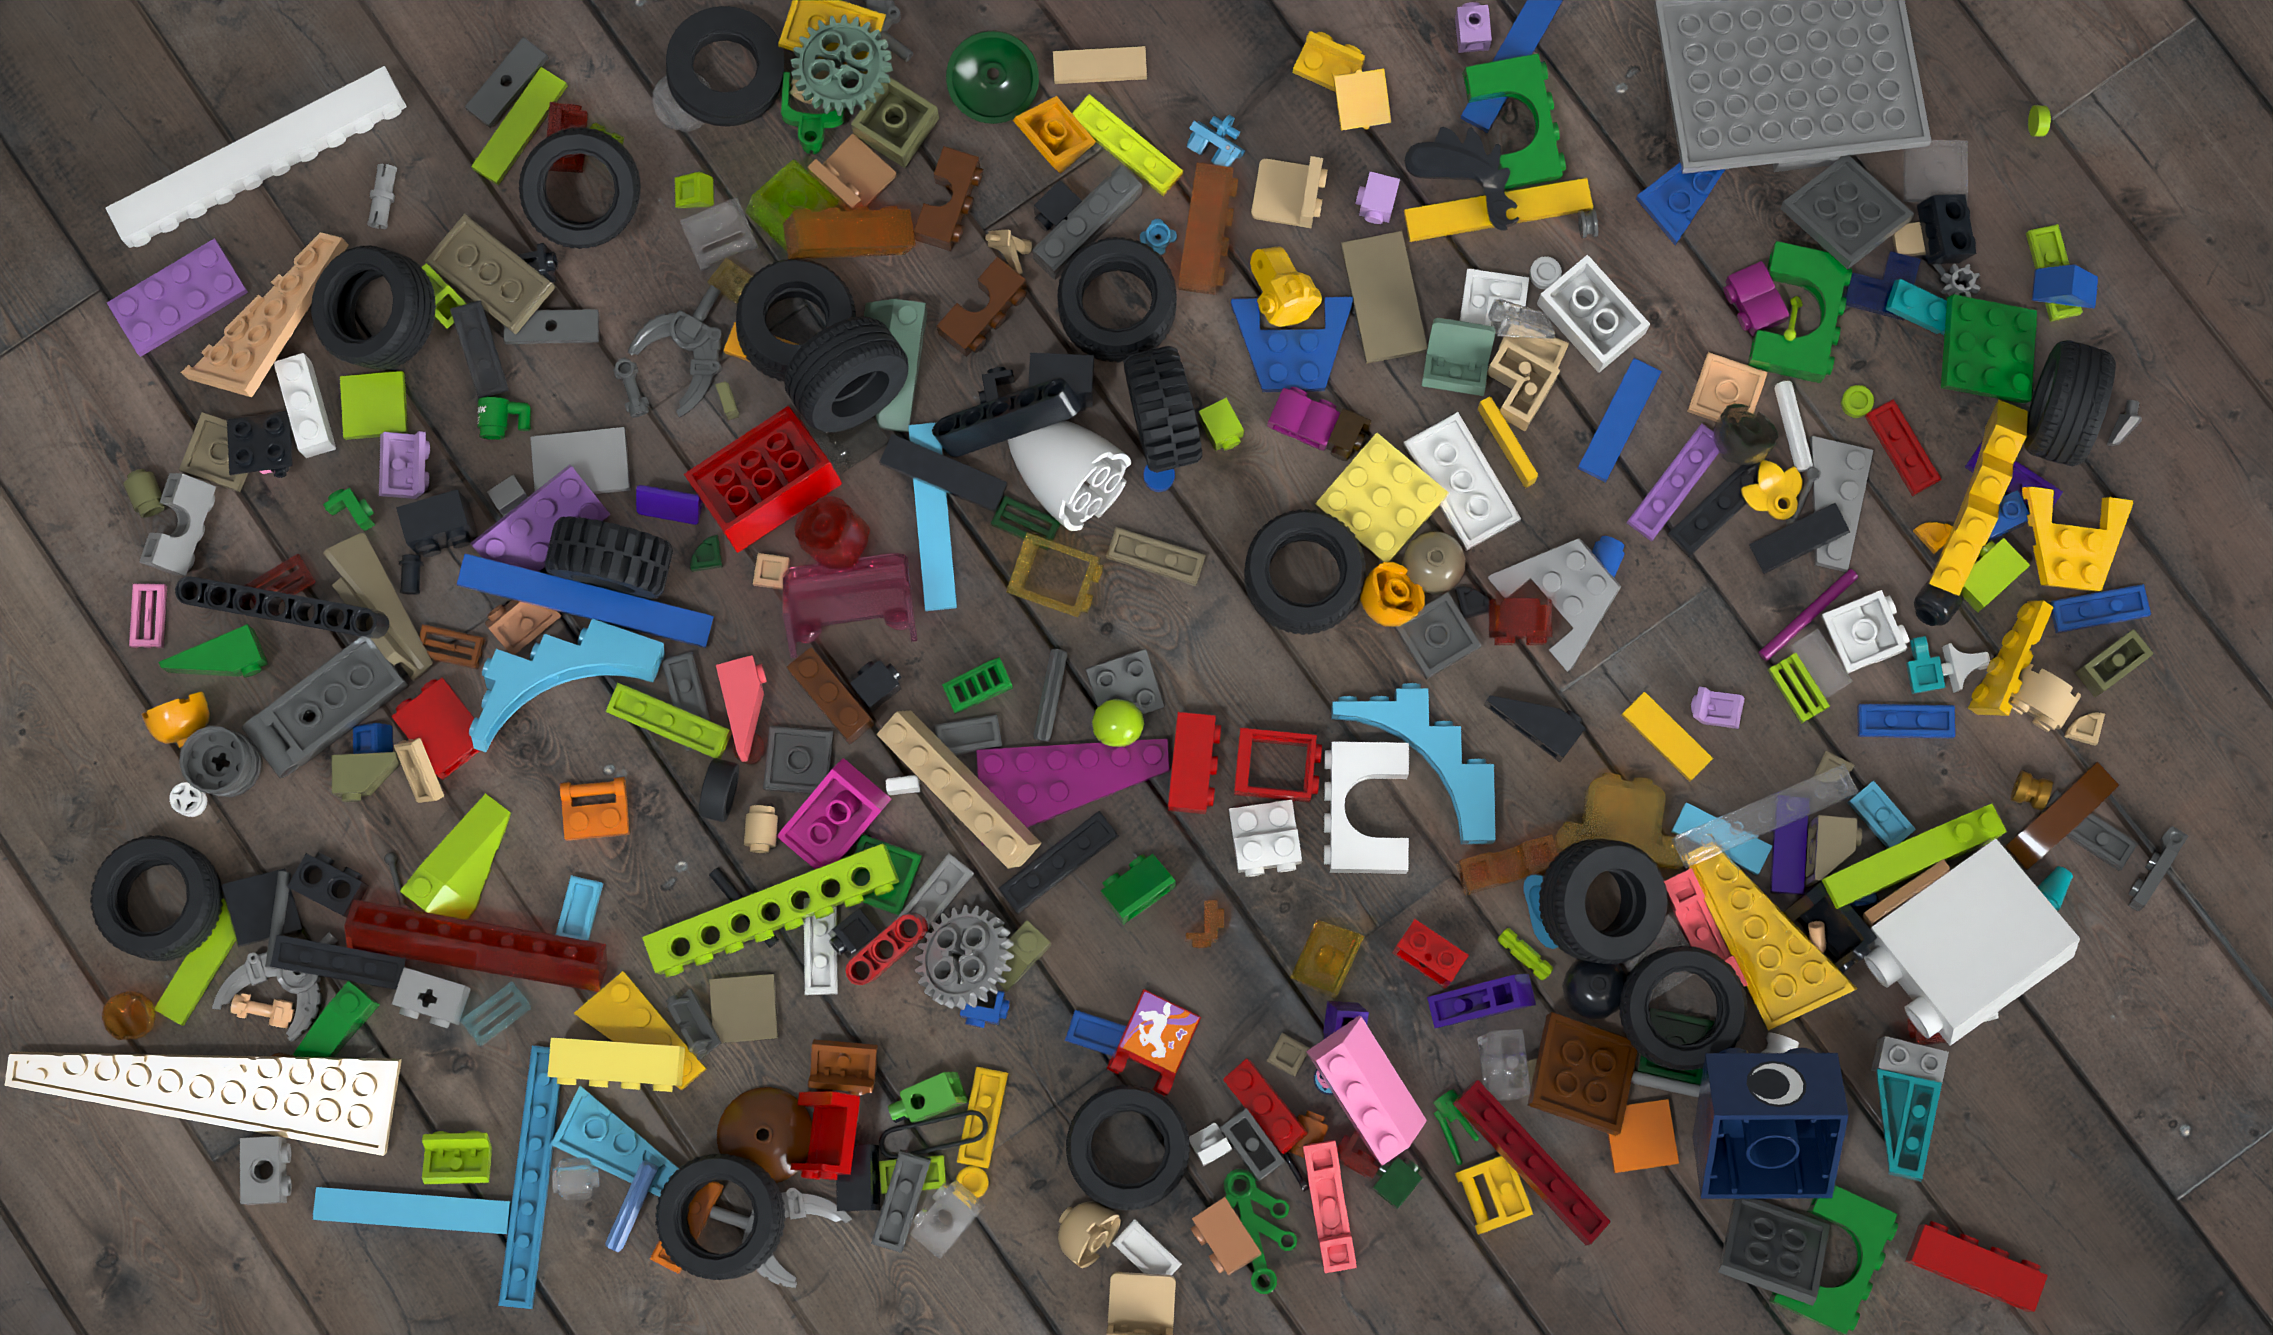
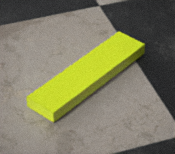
(1127, 145)

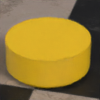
(974, 1180)

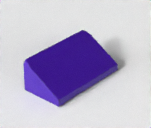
(668, 504)

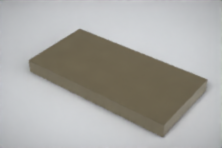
(490, 273)
(1384, 297)

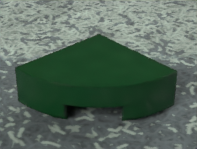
(707, 555)

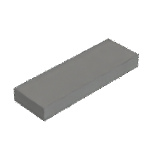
(937, 893)

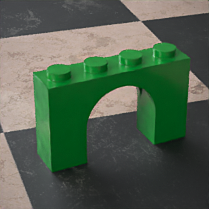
(1524, 81)
(1824, 279)
(1869, 1229)

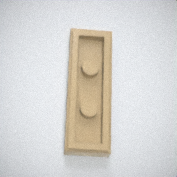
(1099, 65)

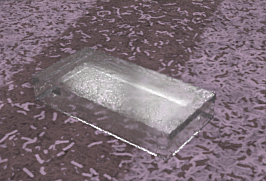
(1821, 663)

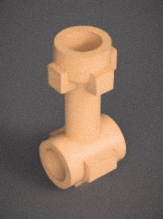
(279, 1013)

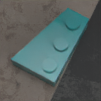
(1907, 1120)

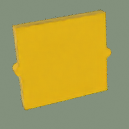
(1362, 99)

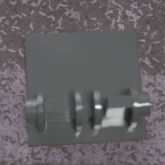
(1126, 679)

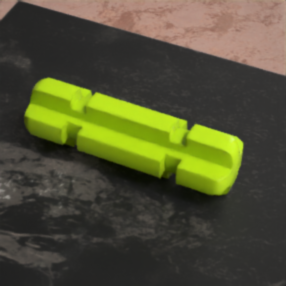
(1525, 954)

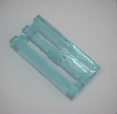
(473, 1030)

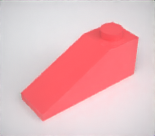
(743, 697)

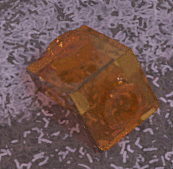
(1212, 921)

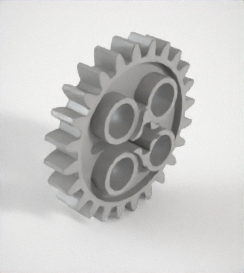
(964, 957)

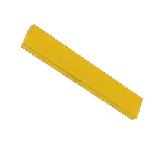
(1472, 215)

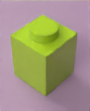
(1221, 425)

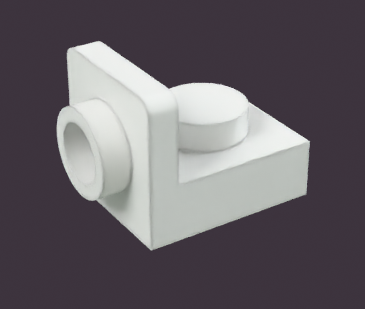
(1209, 1144)

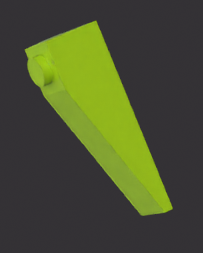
(457, 869)

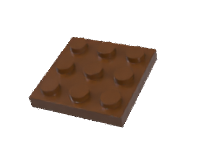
(1583, 1074)

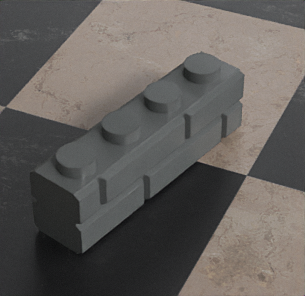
(1087, 221)

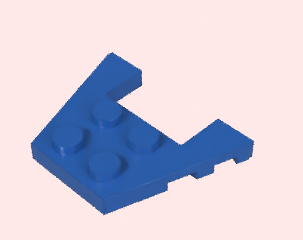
(1292, 356)

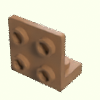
(853, 174)

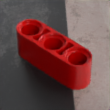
(872, 955)

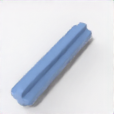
(631, 1206)

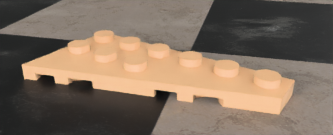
(266, 324)

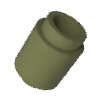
(144, 493)

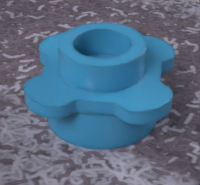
(1158, 227)

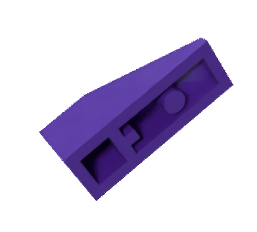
(1481, 1000)

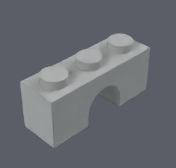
(191, 502)

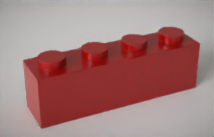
(1976, 1267)

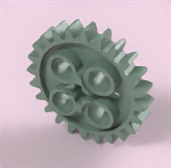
(831, 89)

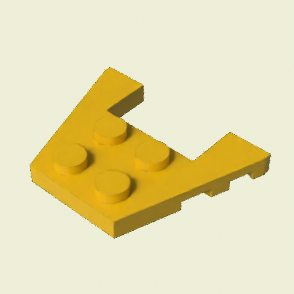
(2074, 554)

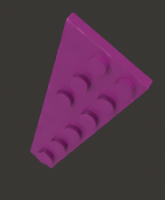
(1060, 778)

